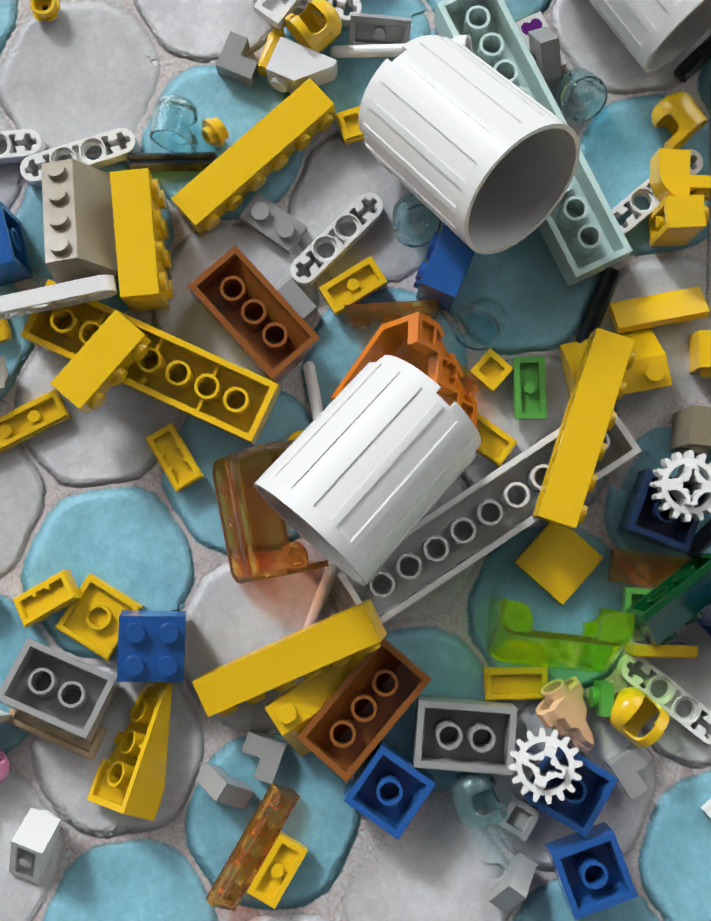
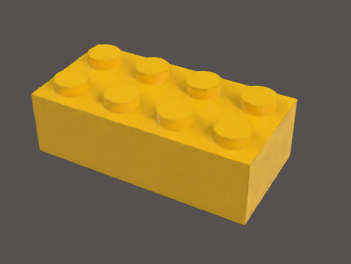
(140, 240)

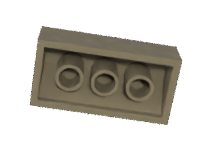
(77, 221)

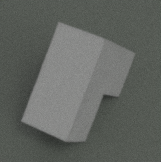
(546, 48)
(234, 63)
(298, 299)
(268, 750)
(626, 766)
(223, 787)
(515, 884)

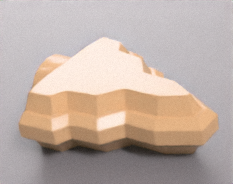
(566, 711)

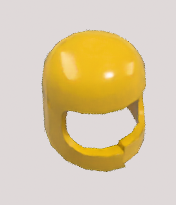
(315, 30)
(680, 116)
(630, 713)

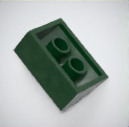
(674, 601)

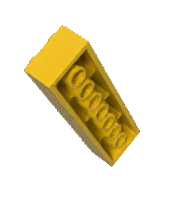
(169, 372)

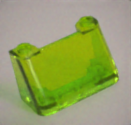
(595, 650)

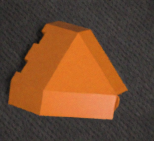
(419, 343)

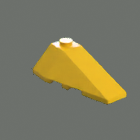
(302, 701)
(136, 770)

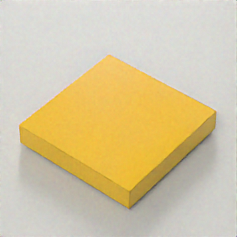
(558, 561)
(95, 616)

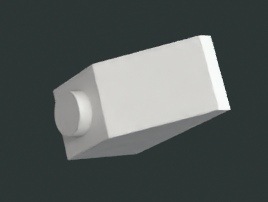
(294, 64)
(34, 844)

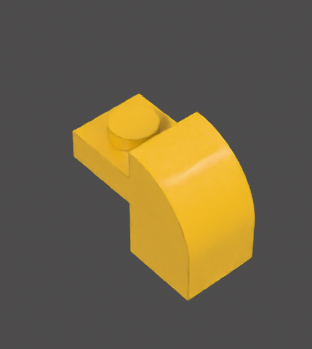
(672, 175)

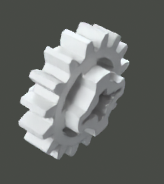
(685, 499)
(566, 773)

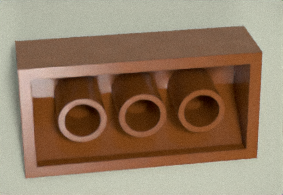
(254, 314)
(364, 709)

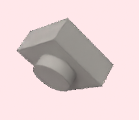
(520, 817)

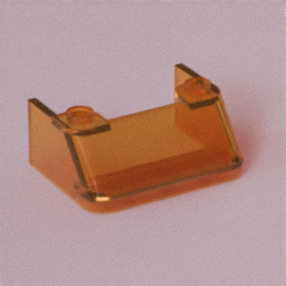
(251, 528)

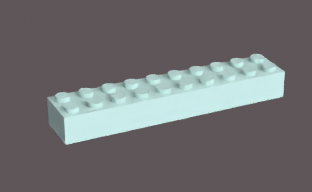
(582, 226)

